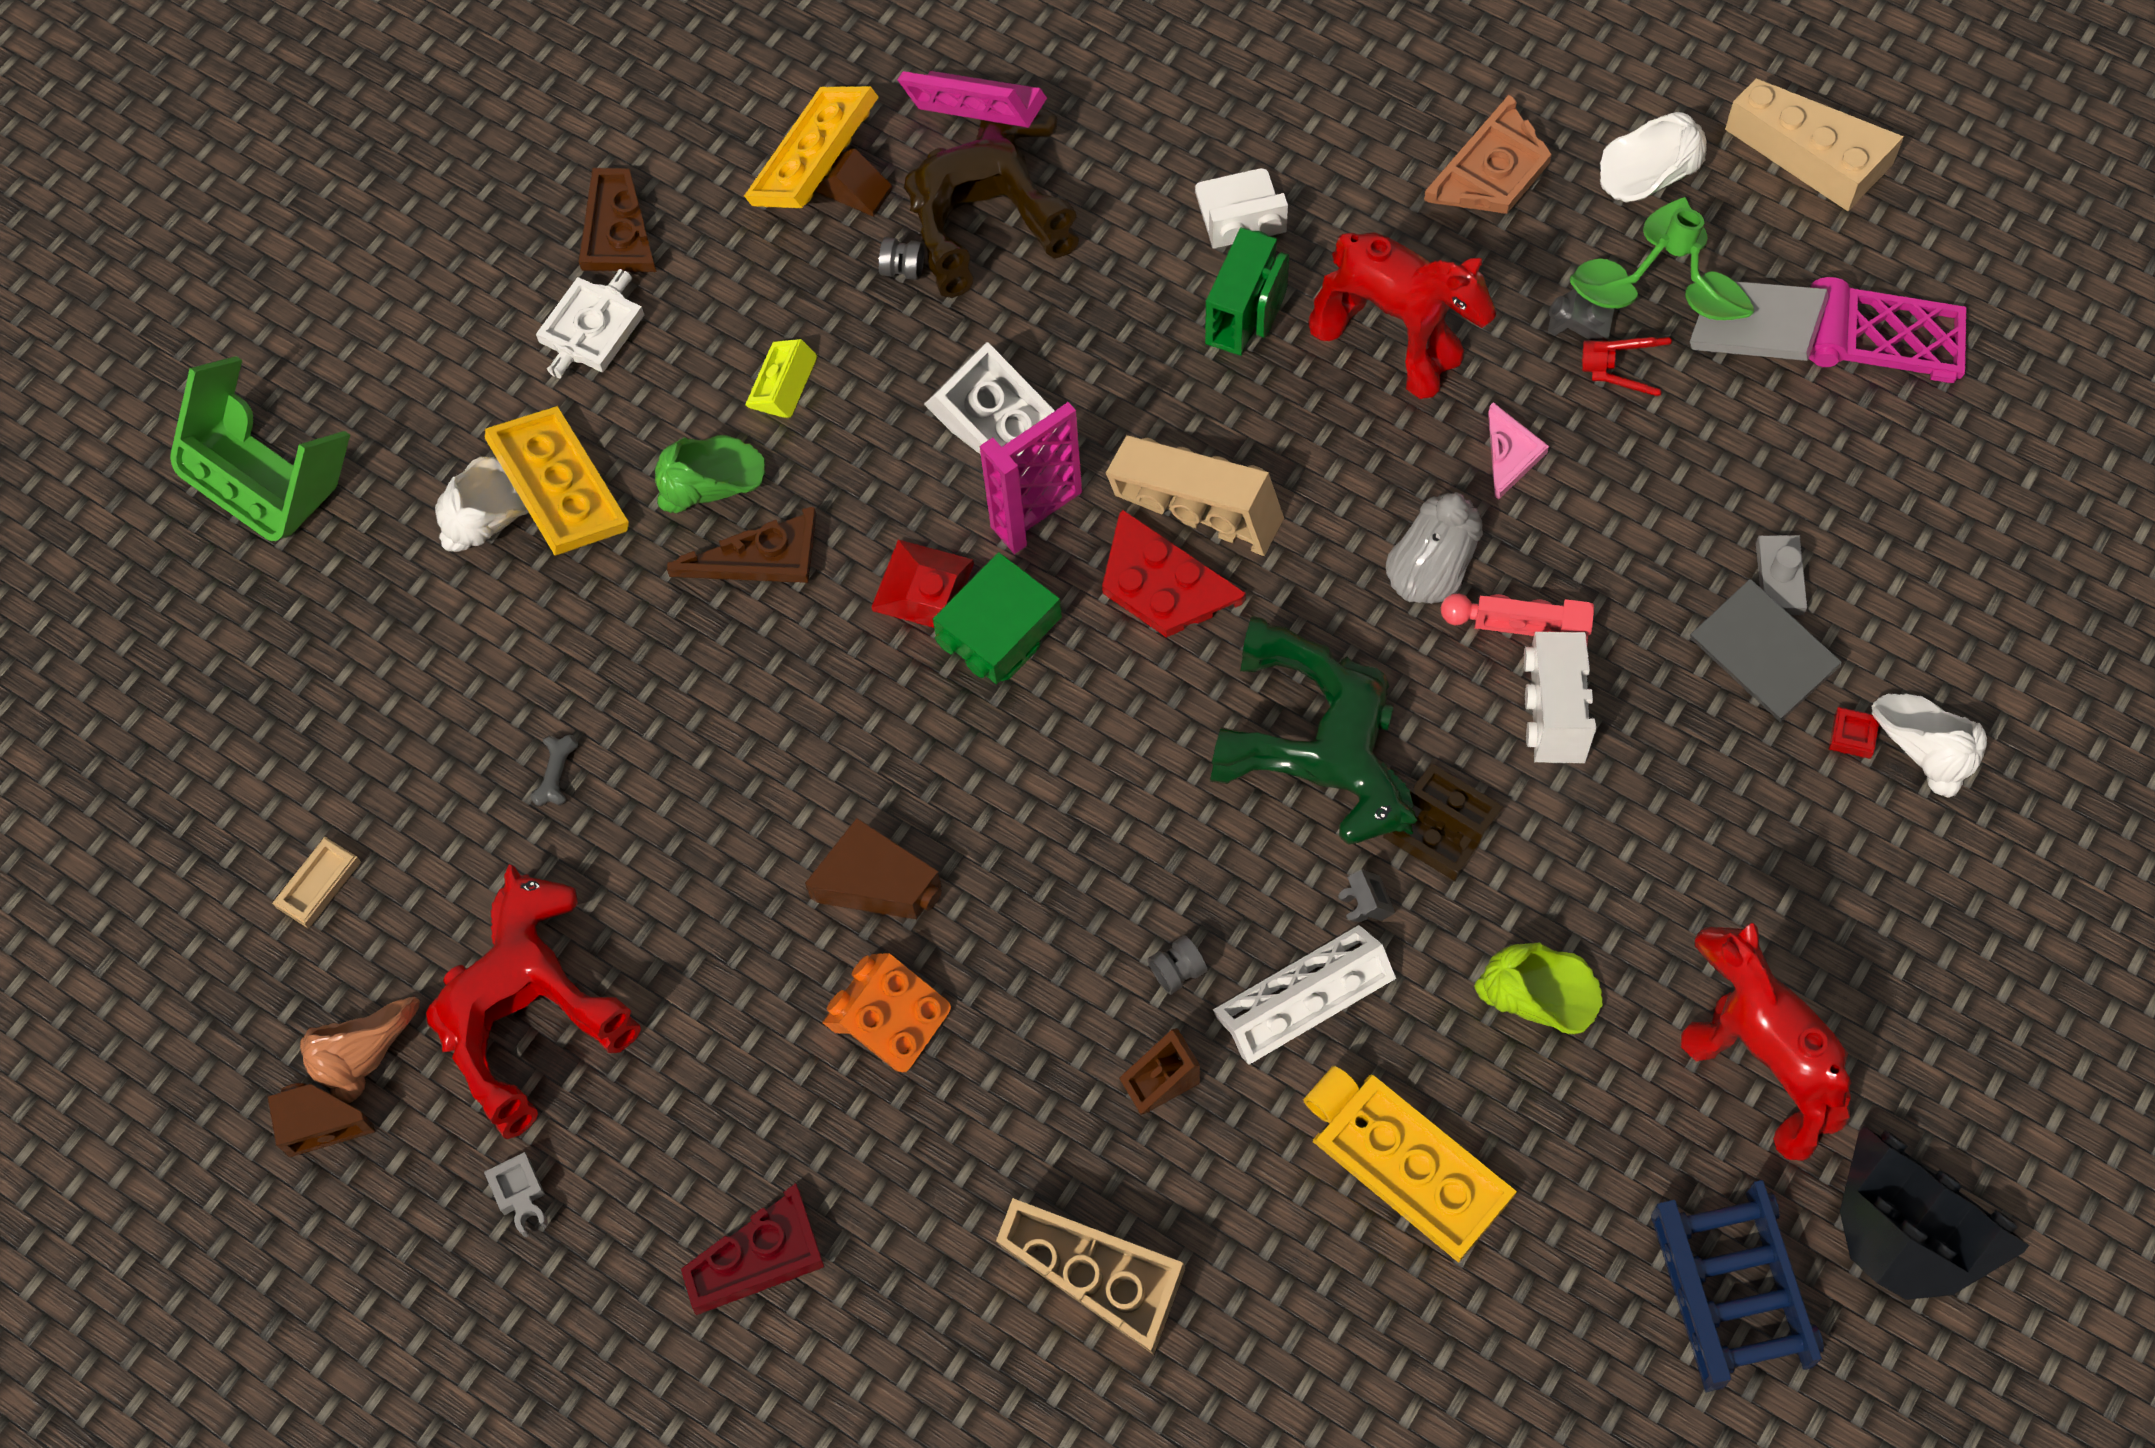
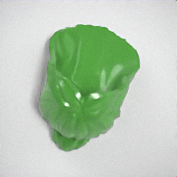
(706, 471)

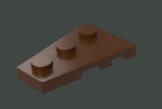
(614, 225)

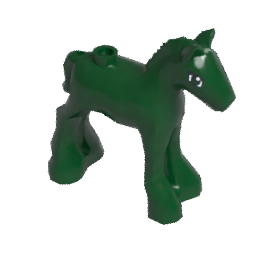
(1344, 740)

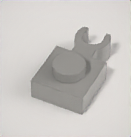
(515, 1189)

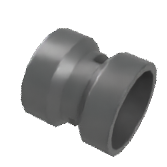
(901, 258)
(1177, 964)

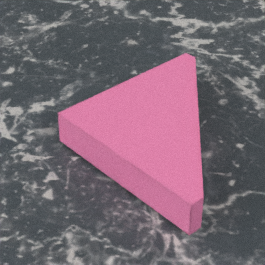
(1512, 449)

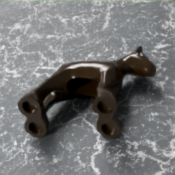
(978, 173)

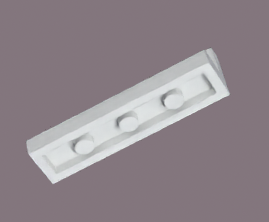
(1308, 996)

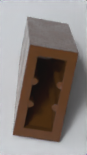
(874, 876)

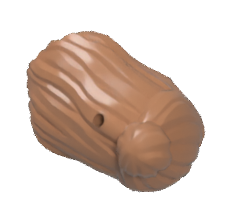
(349, 1051)

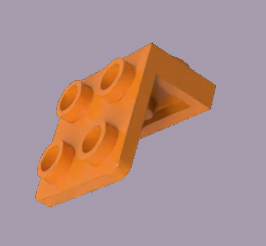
(888, 1010)

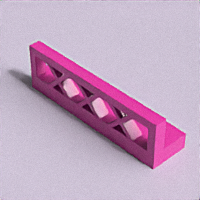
(974, 97)

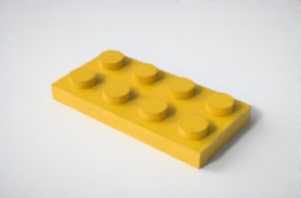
(811, 147)
(556, 480)

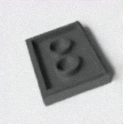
(1765, 650)

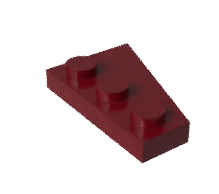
(760, 1255)

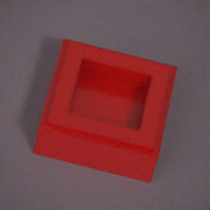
(1854, 733)

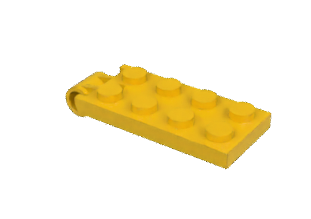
(1407, 1161)

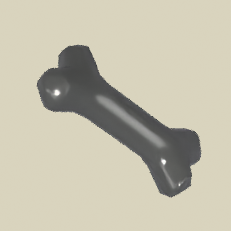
(549, 789)

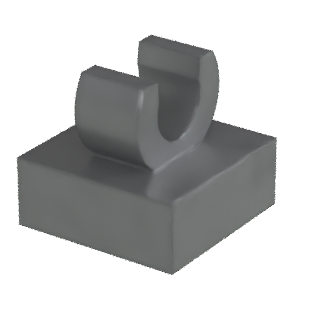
(1370, 895)

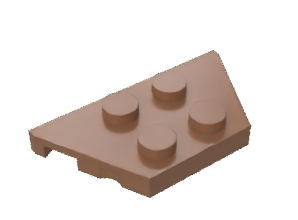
(1493, 165)

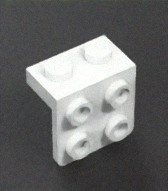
(1243, 202)

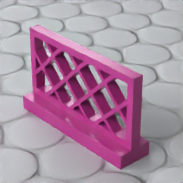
(1007, 487)

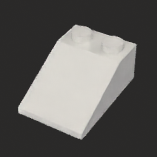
(987, 401)

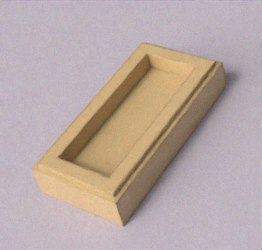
(316, 882)

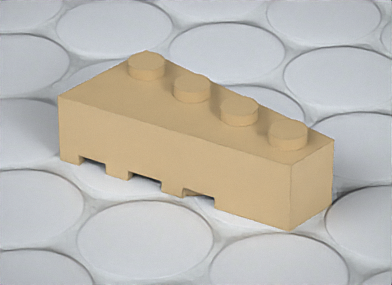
(1813, 141)
(1198, 489)
(1102, 1272)

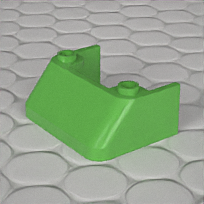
(236, 470)

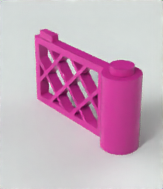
(1839, 331)

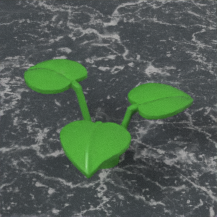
(1682, 234)

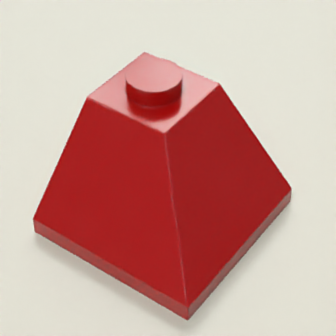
(920, 582)

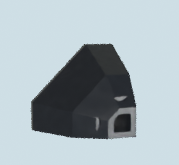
(1916, 1226)

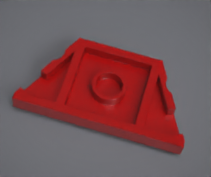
(1162, 581)

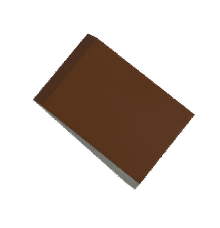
(855, 183)
(1162, 1073)

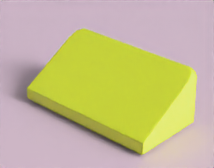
(782, 378)

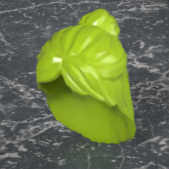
(1542, 987)

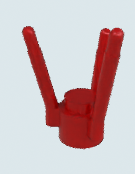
(1600, 356)

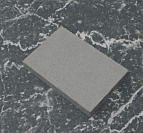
(1780, 327)

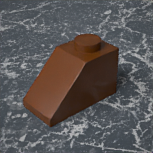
(312, 1119)

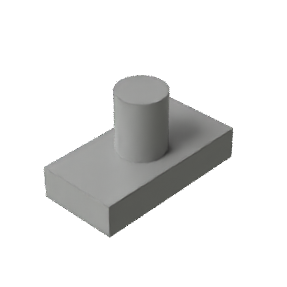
(1782, 571)

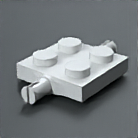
(590, 324)

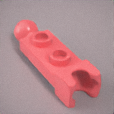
(1519, 617)

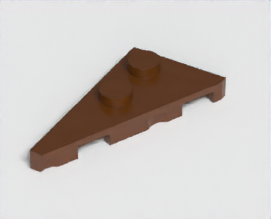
(765, 554)

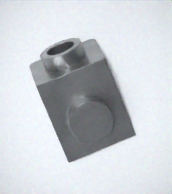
(1580, 316)

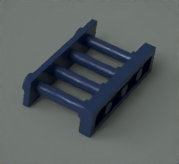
(1703, 1316)

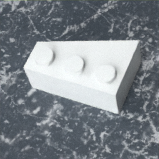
(1559, 697)

